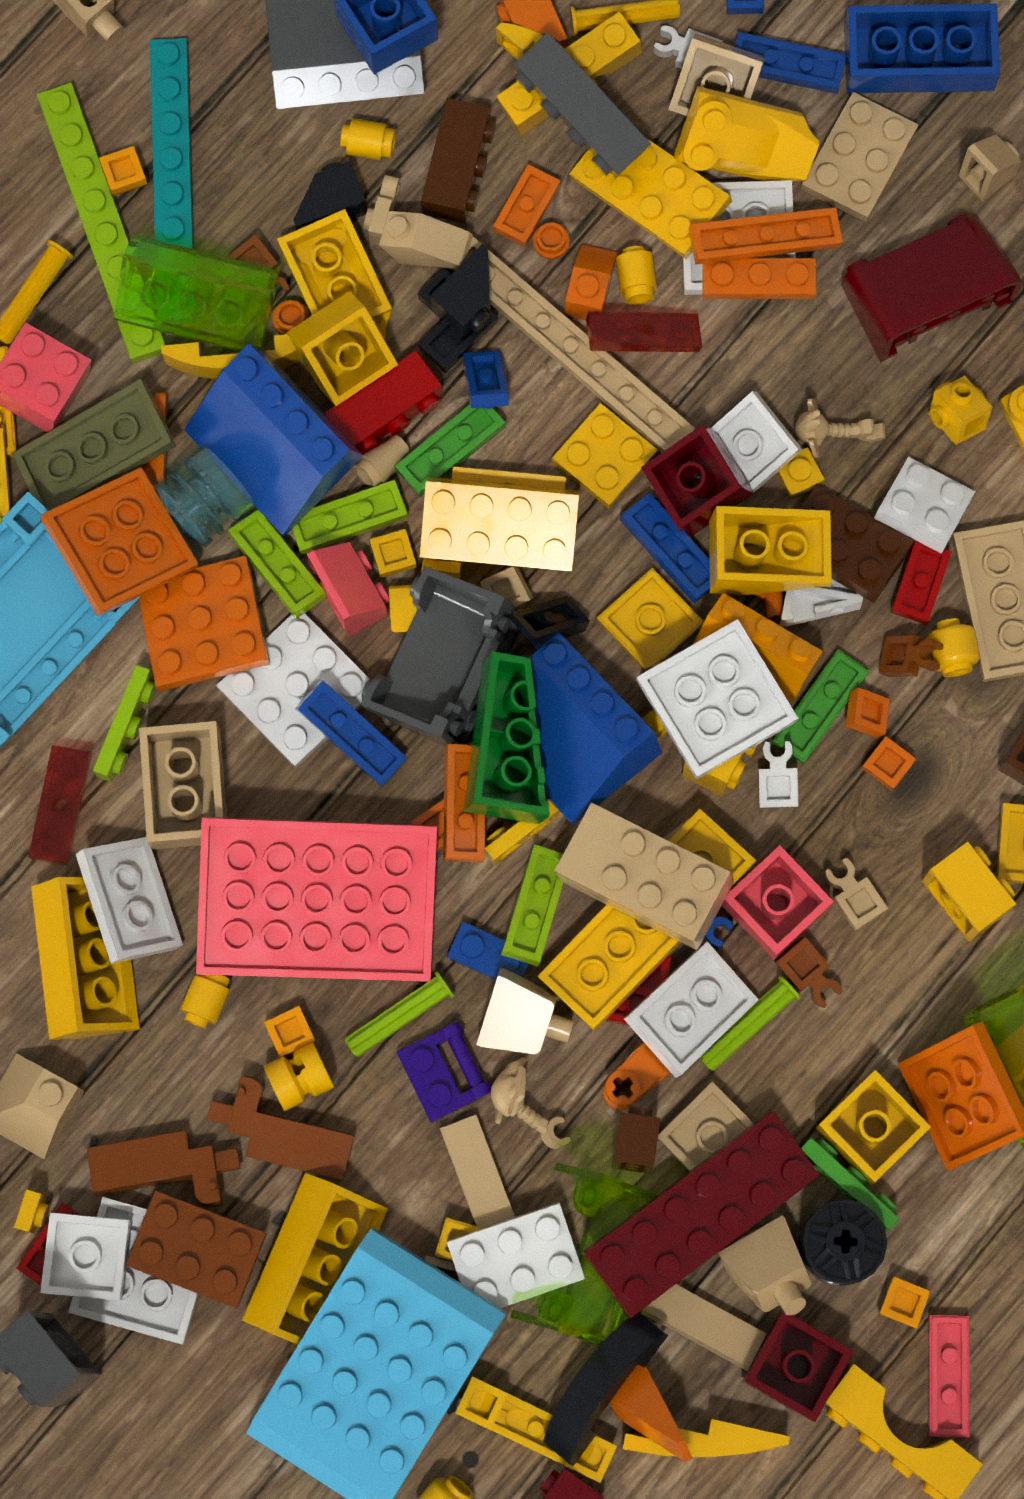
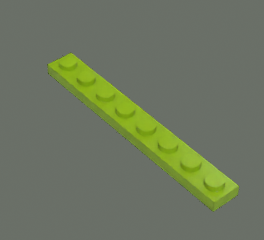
(94, 205)

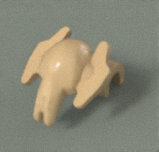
(813, 429)
(509, 1098)

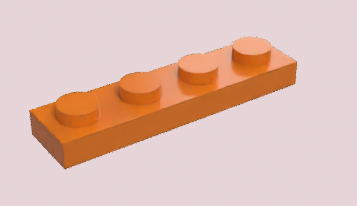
(765, 235)

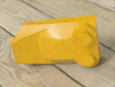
(746, 138)
(330, 262)

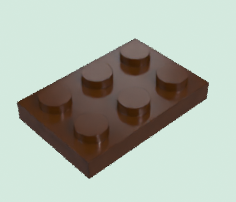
(862, 548)

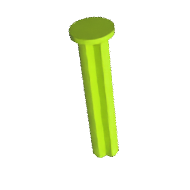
(398, 1015)
(750, 1023)

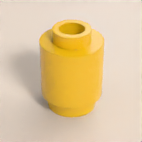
(368, 139)
(636, 275)
(205, 999)

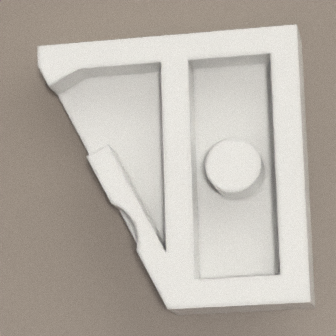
(818, 603)

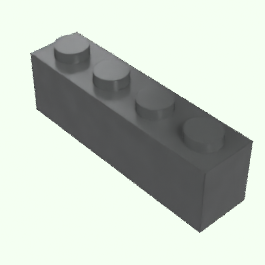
(580, 105)

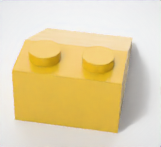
(768, 550)

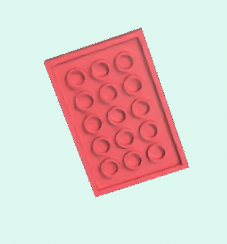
(316, 899)

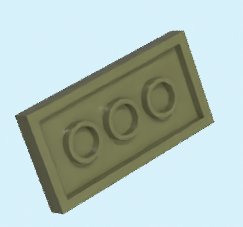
(95, 447)

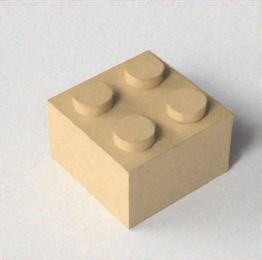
(717, 68)

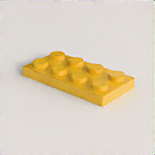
(656, 195)

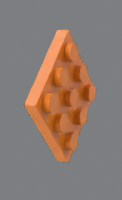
(119, 541)
(204, 625)
(965, 1096)

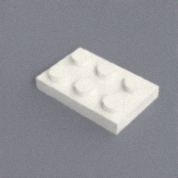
(129, 900)
(691, 1009)
(517, 1257)

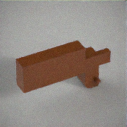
(281, 1138)
(159, 1162)

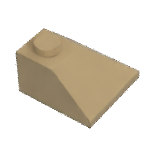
(35, 1105)

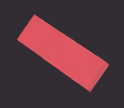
(948, 1376)

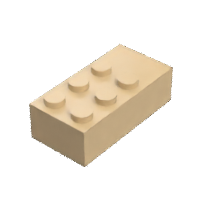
(644, 876)

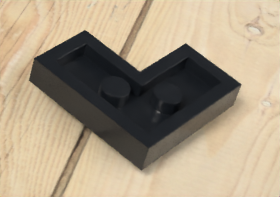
(444, 344)

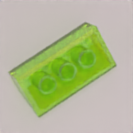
(195, 294)

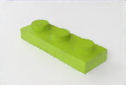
(350, 517)
(277, 564)
(125, 724)
(534, 907)

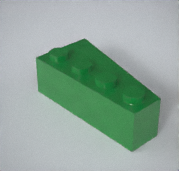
(505, 752)

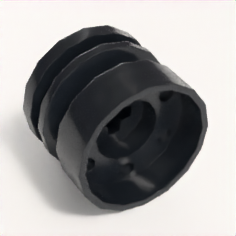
(825, 1259)

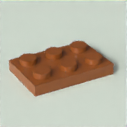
(196, 1249)

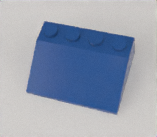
(272, 438)
(586, 731)

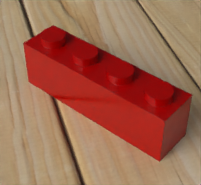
(387, 403)

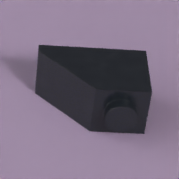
(331, 192)
(466, 295)

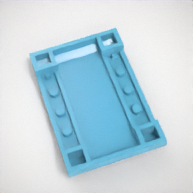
(43, 617)
(375, 1371)

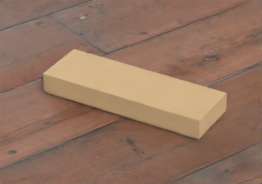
(477, 1172)
(707, 1325)

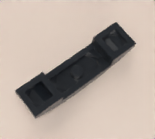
(598, 1383)

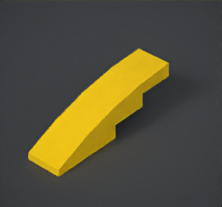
(720, 1440)

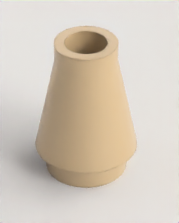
(380, 461)

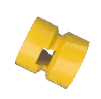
(298, 1076)

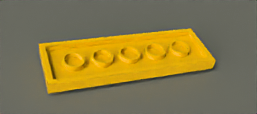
(620, 952)

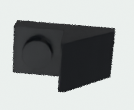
(546, 620)

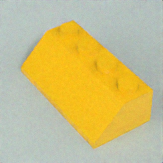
(80, 985)
(310, 1256)

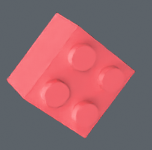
(41, 378)
(777, 902)

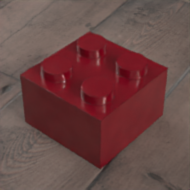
(696, 478)
(797, 1366)

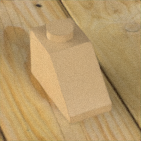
(989, 166)
(424, 240)

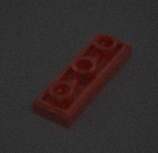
(644, 332)
(63, 782)

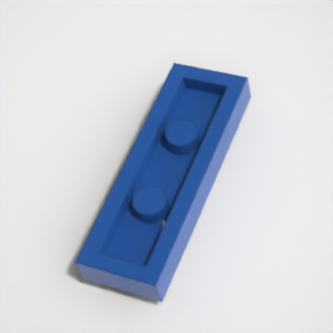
(795, 62)
(669, 546)
(351, 733)

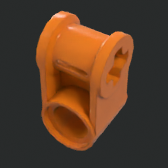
(641, 1072)

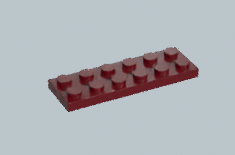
(700, 1214)

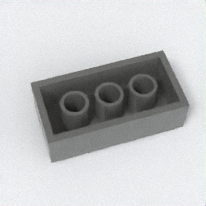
(45, 1360)

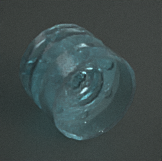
(204, 496)

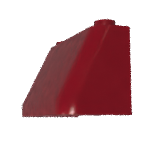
(929, 284)

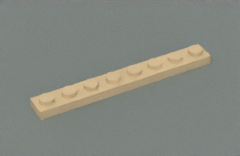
(571, 349)

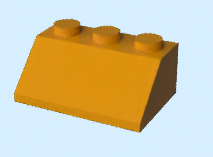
(784, 653)

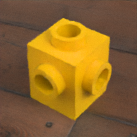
(960, 409)

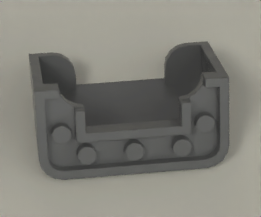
(441, 658)

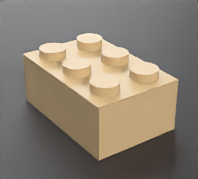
(181, 781)

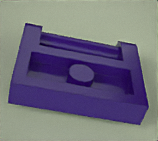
(432, 1078)

